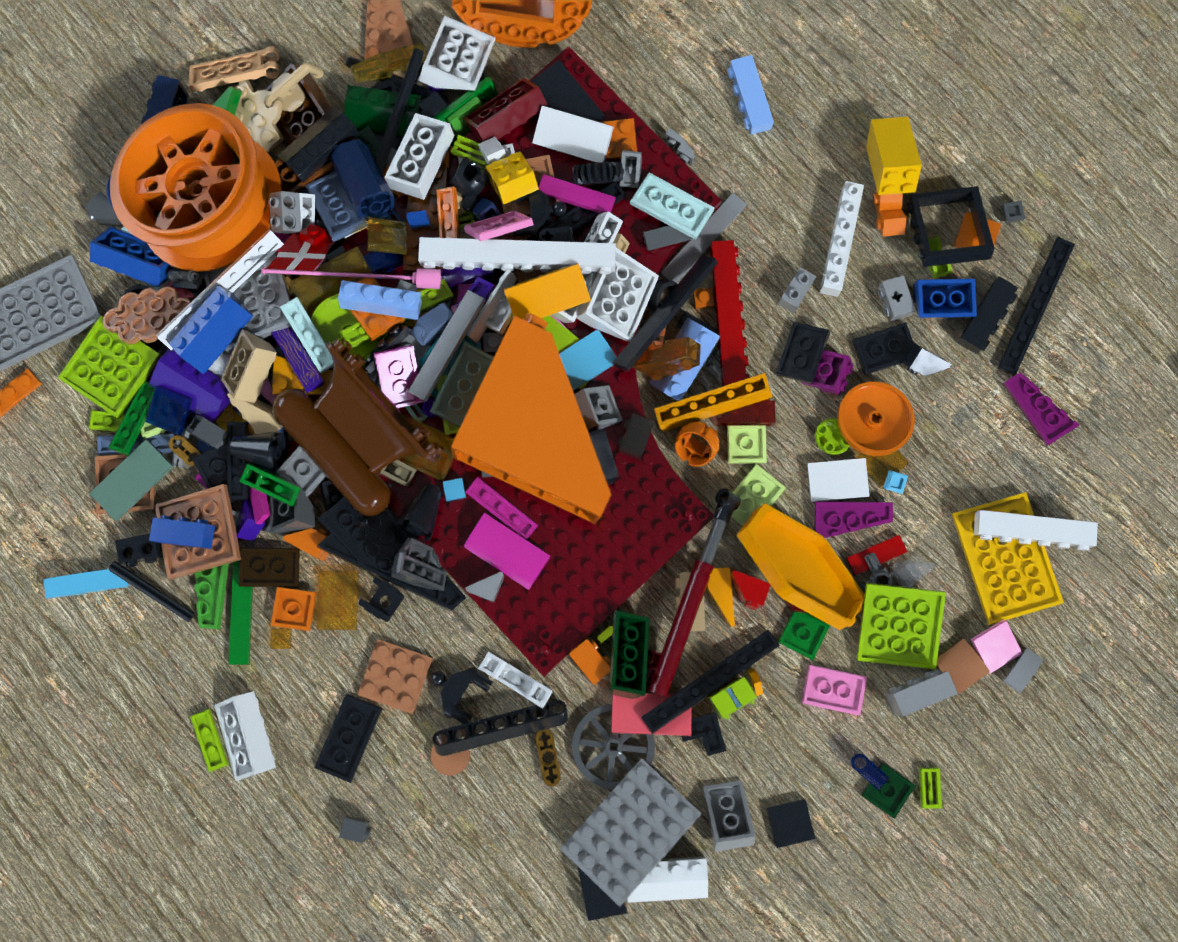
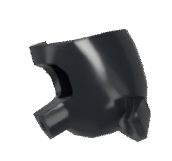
(469, 182)

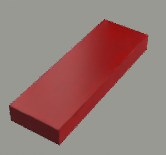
(884, 551)

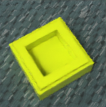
(605, 635)

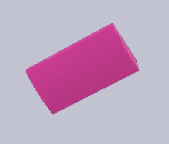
(506, 551)

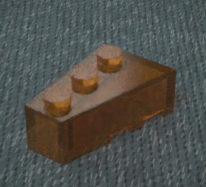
(669, 358)

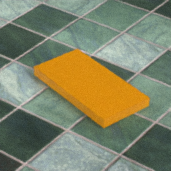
(548, 293)

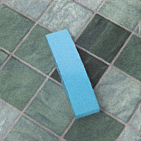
(82, 583)

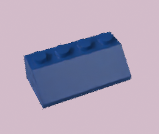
(128, 256)
(211, 329)

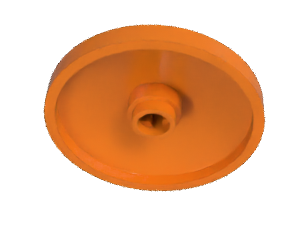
(875, 418)

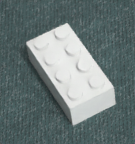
(419, 156)

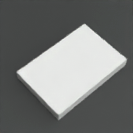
(838, 479)

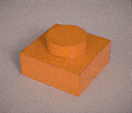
(703, 298)

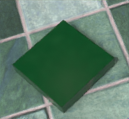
(891, 795)

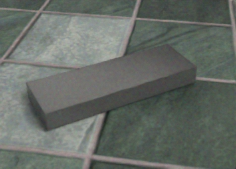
(664, 237)

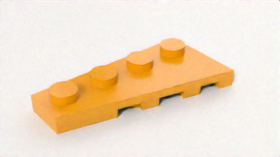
(285, 378)

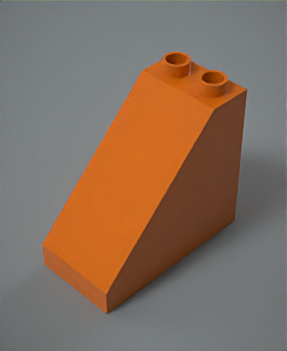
(530, 425)

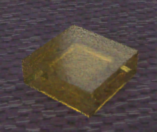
(281, 638)

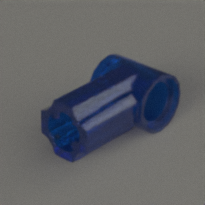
(870, 772)

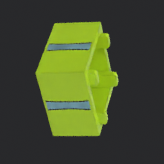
(732, 698)

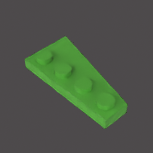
(211, 593)

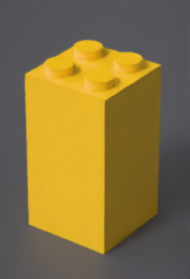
(893, 155)

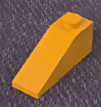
(721, 593)

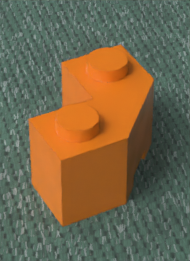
(889, 213)

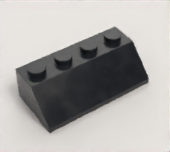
(316, 144)

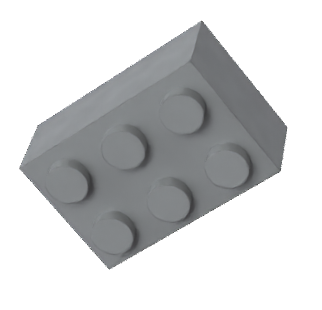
(920, 692)

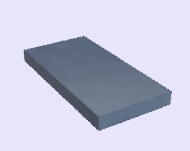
(335, 207)

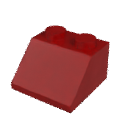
(750, 589)

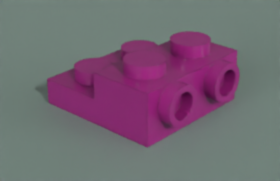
(832, 373)

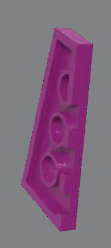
(1039, 409)
(845, 517)

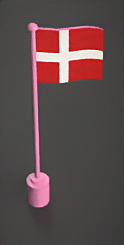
(304, 258)

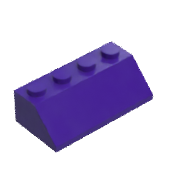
(206, 389)

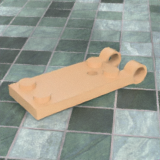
(233, 69)

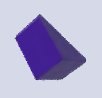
(246, 525)

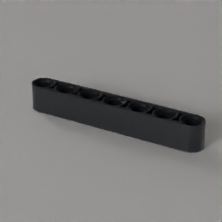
(490, 726)

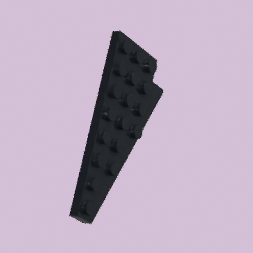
(372, 546)

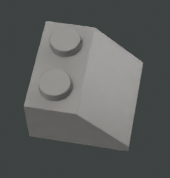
(598, 407)

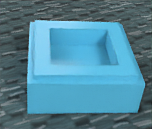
(895, 482)
(454, 489)

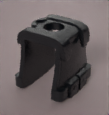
(375, 606)

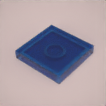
(169, 410)

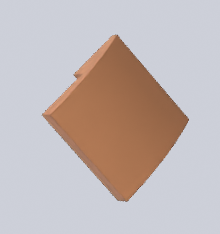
(962, 664)

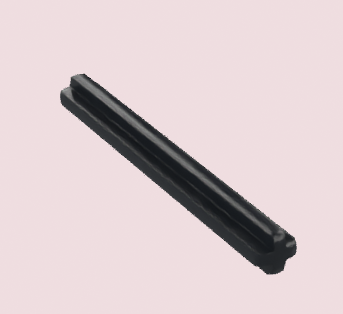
(151, 591)

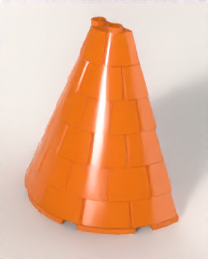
(524, 21)

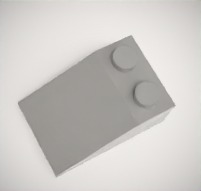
(728, 816)

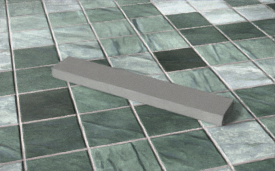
(712, 230)
(447, 345)

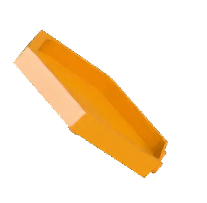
(802, 567)

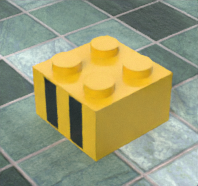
(512, 177)

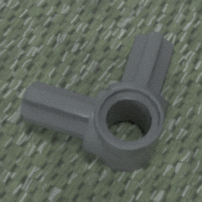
(876, 569)

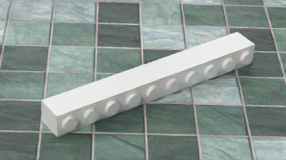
(516, 255)

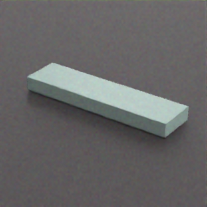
(308, 334)

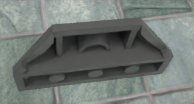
(419, 566)

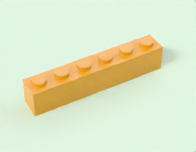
(713, 402)

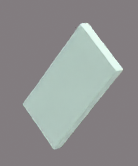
(672, 205)

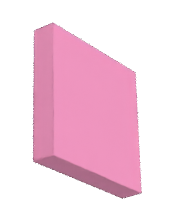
(996, 645)

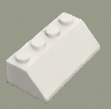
(245, 735)
(674, 880)

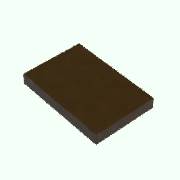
(269, 567)

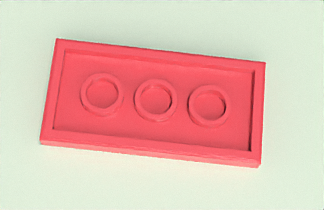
(628, 714)

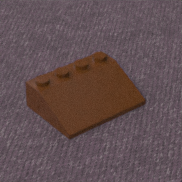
(314, 107)

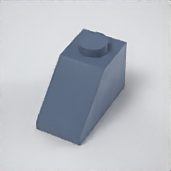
(432, 324)

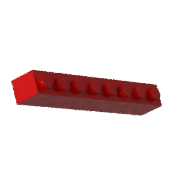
(728, 312)

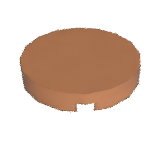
(450, 764)

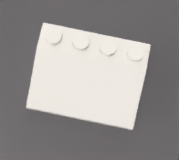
(456, 56)
(619, 298)

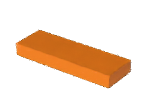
(448, 213)

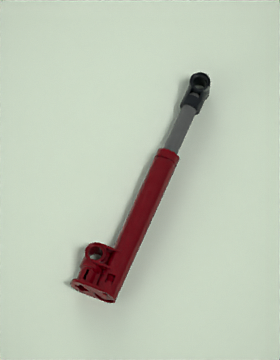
(663, 666)

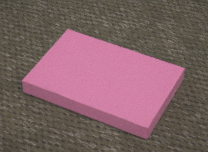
(498, 225)
(834, 690)

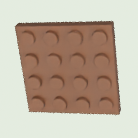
(208, 505)

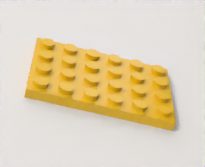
(1007, 575)

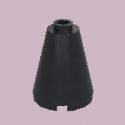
(260, 449)
(421, 513)

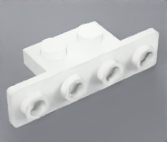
(496, 312)

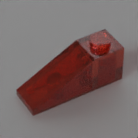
(754, 414)

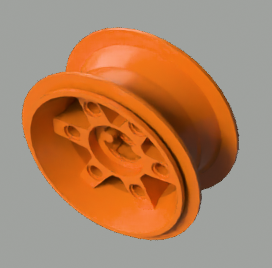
(185, 170)

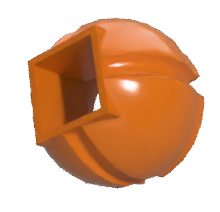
(694, 450)

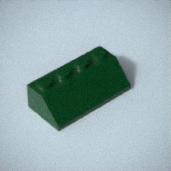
(374, 108)
(629, 655)

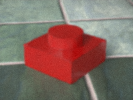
(313, 234)

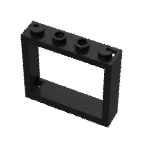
(957, 255)

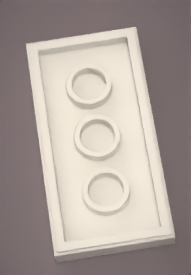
(573, 134)

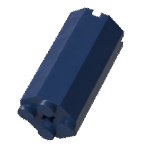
(362, 180)

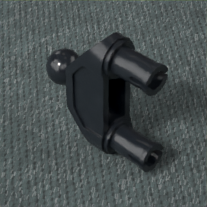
(540, 212)
(455, 688)

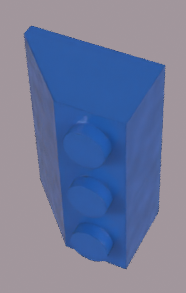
(945, 298)

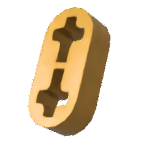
(182, 453)

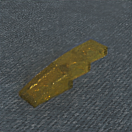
(385, 63)

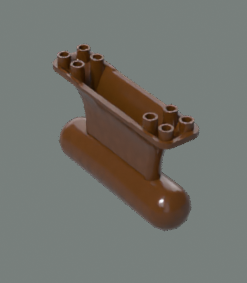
(352, 431)

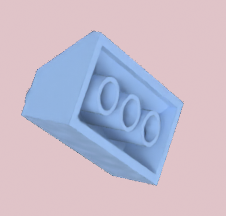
(679, 384)

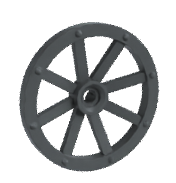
(584, 769)

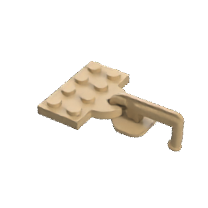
(263, 108)

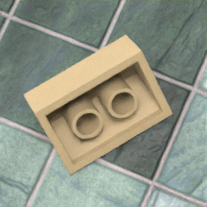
(248, 367)

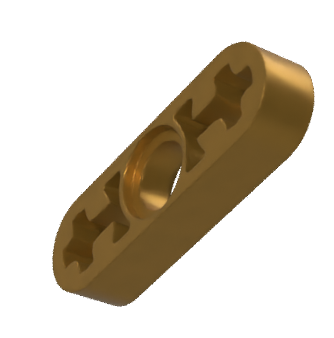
(555, 770)

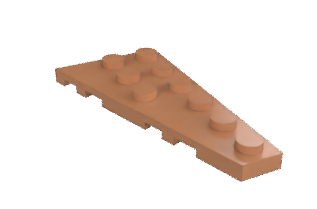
(385, 27)

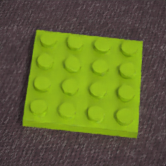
(109, 369)
(901, 625)

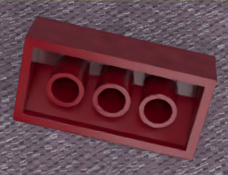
(506, 111)

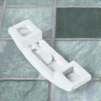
(515, 679)

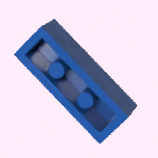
(182, 532)

